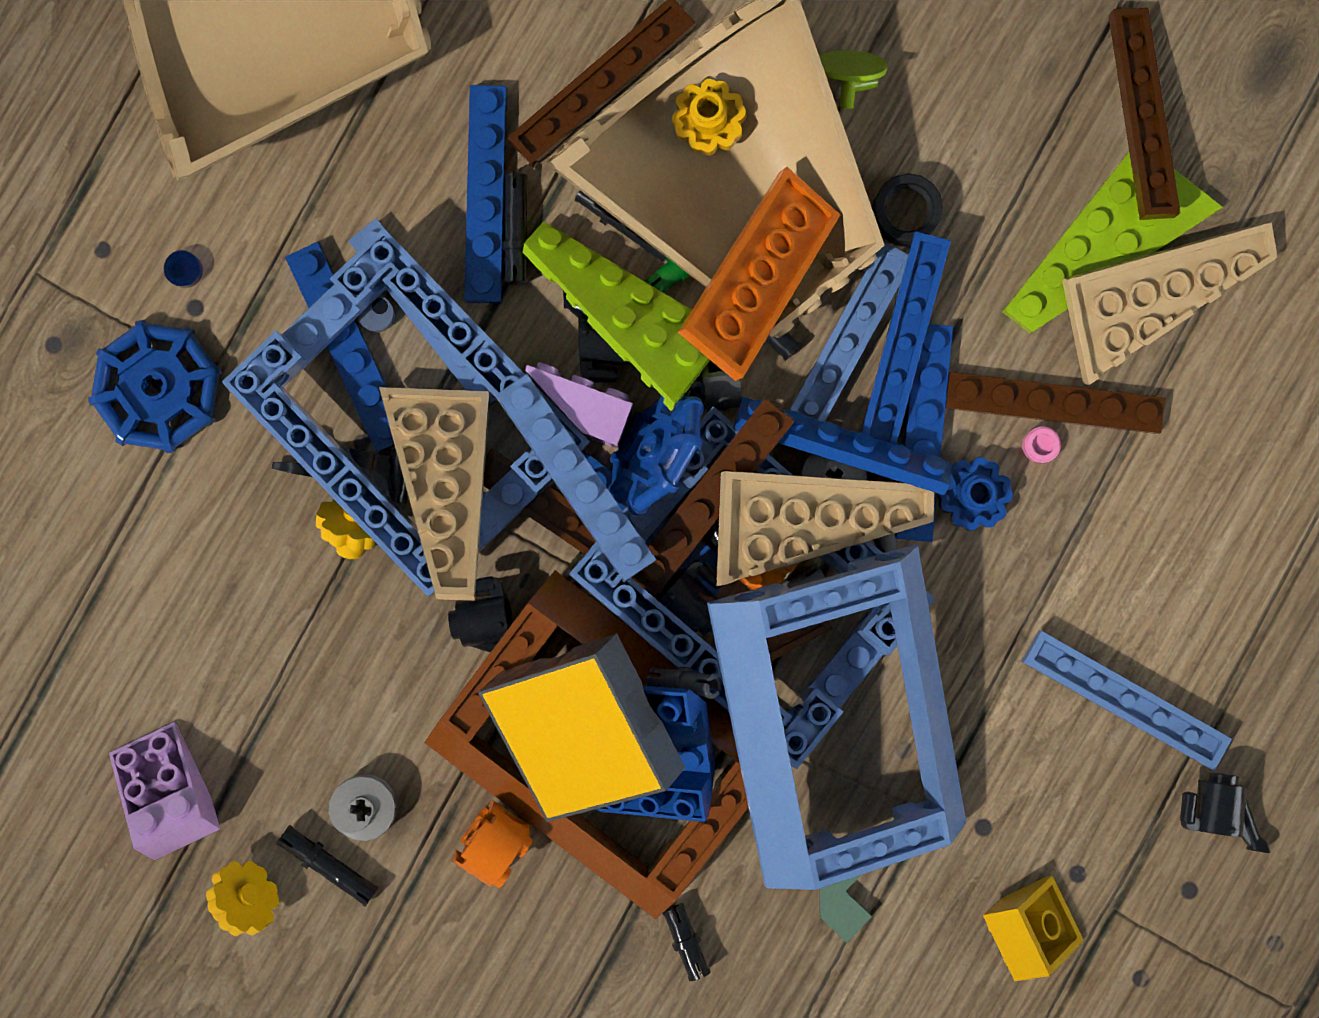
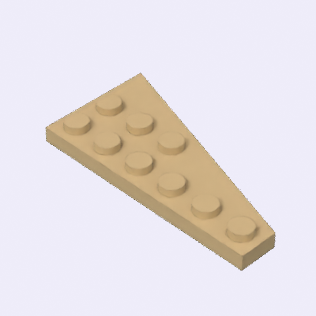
(1146, 297)
(442, 461)
(791, 519)

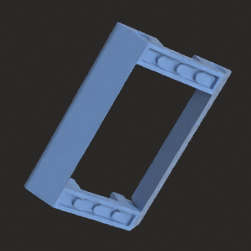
(357, 284)
(740, 636)
(821, 700)

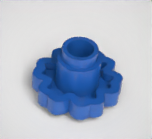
(976, 494)

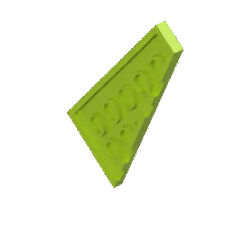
(1101, 236)
(623, 310)

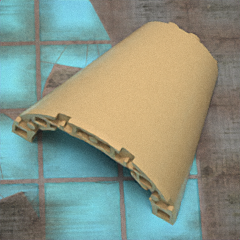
(249, 68)
(700, 203)

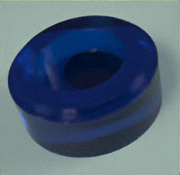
(183, 269)

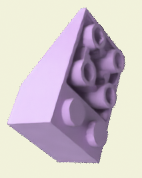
(594, 413)
(162, 793)

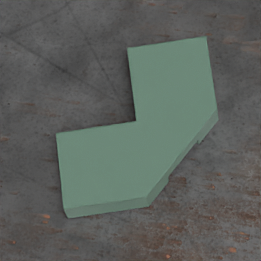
(841, 910)

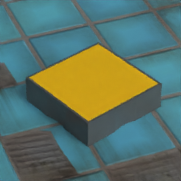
(582, 729)

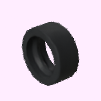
(911, 182)

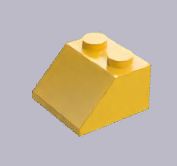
(1033, 929)

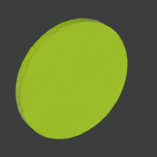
(856, 70)

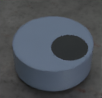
(378, 315)

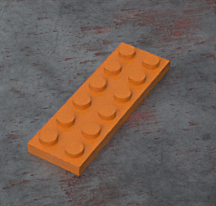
(759, 274)

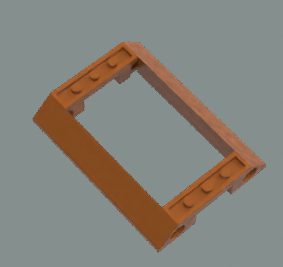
(585, 619)

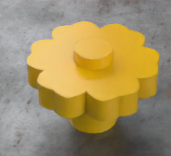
(709, 117)
(342, 531)
(242, 898)

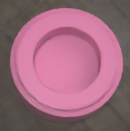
(1041, 444)

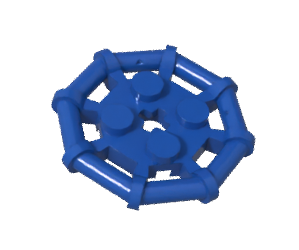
(153, 407)
(655, 453)

